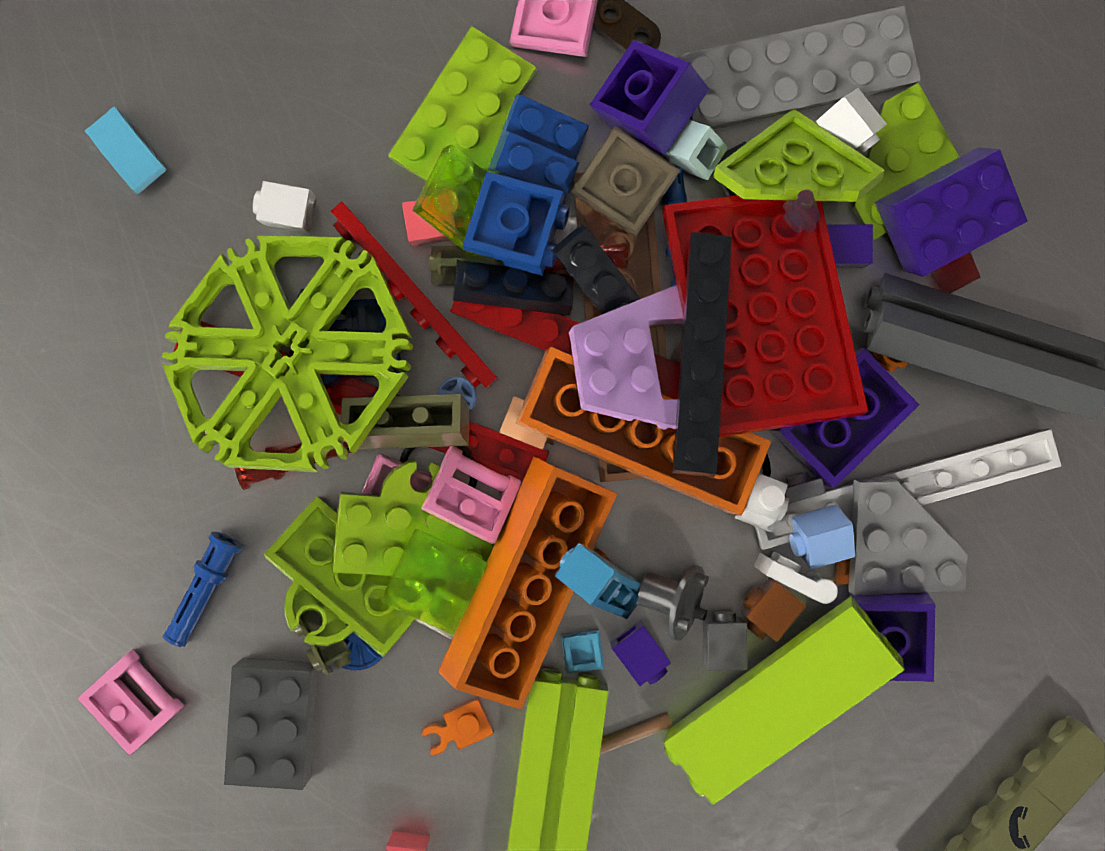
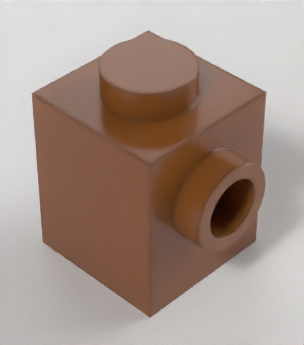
(771, 610)

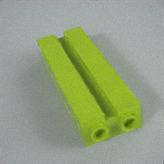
(782, 701)
(558, 763)

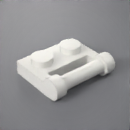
(788, 573)

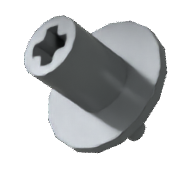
(676, 599)

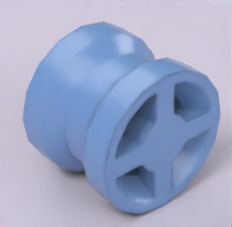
(454, 385)

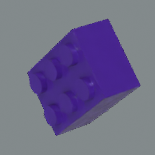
(951, 211)
(839, 445)

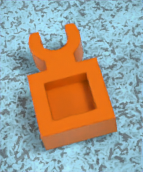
(463, 724)

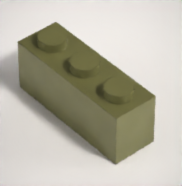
(414, 421)

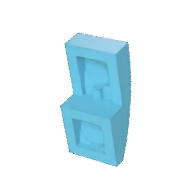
(125, 150)

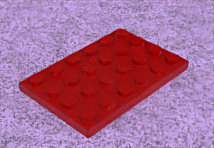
(786, 316)

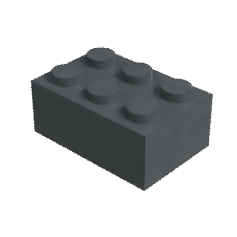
(271, 724)

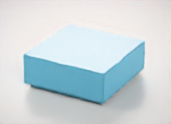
(582, 651)

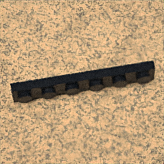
(702, 355)

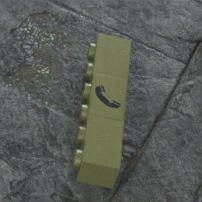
(1039, 793)

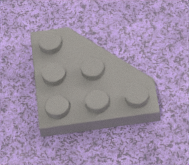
(900, 544)

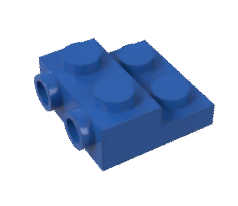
(539, 145)
(516, 223)

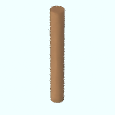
(635, 732)

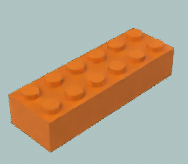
(636, 445)
(518, 595)

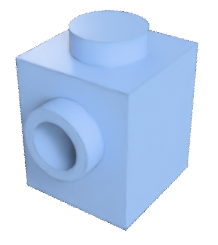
(822, 537)

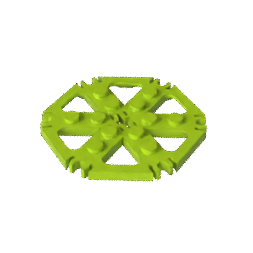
(265, 368)

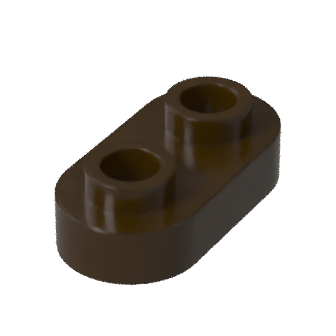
(623, 28)

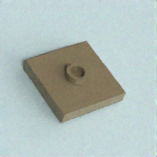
(625, 181)

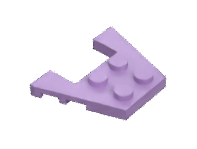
(618, 362)

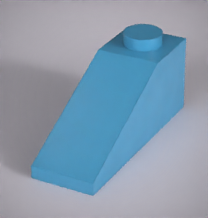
(599, 581)

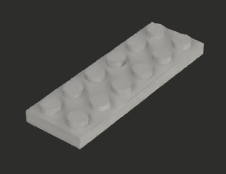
(805, 68)

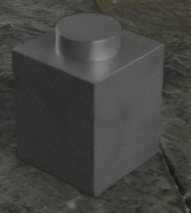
(725, 642)

